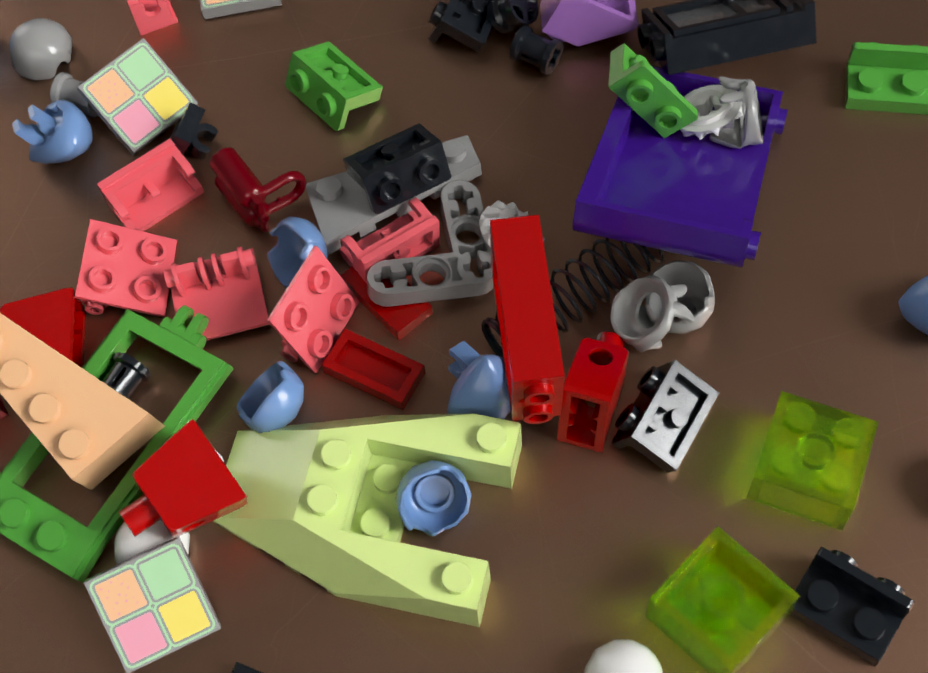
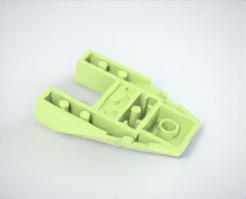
(330, 511)

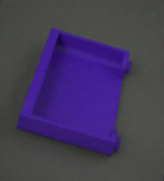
(677, 188)

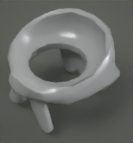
(748, 127)
(631, 319)

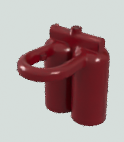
(247, 193)

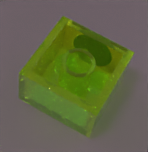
(813, 460)
(721, 604)

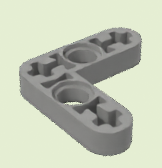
(453, 266)

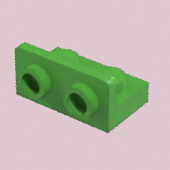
(887, 78)
(330, 83)
(648, 92)

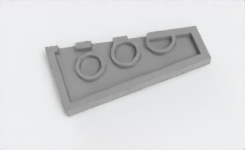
(343, 206)

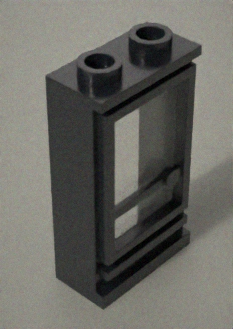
(723, 31)

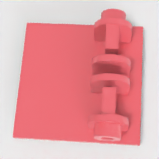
(124, 269)
(223, 290)
(313, 311)

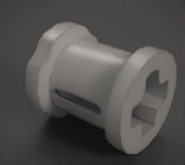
(65, 88)

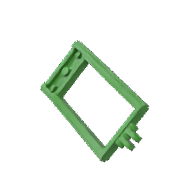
(53, 533)

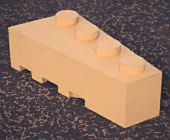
(69, 409)

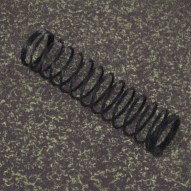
(490, 322)

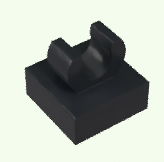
(189, 129)

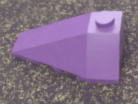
(587, 20)

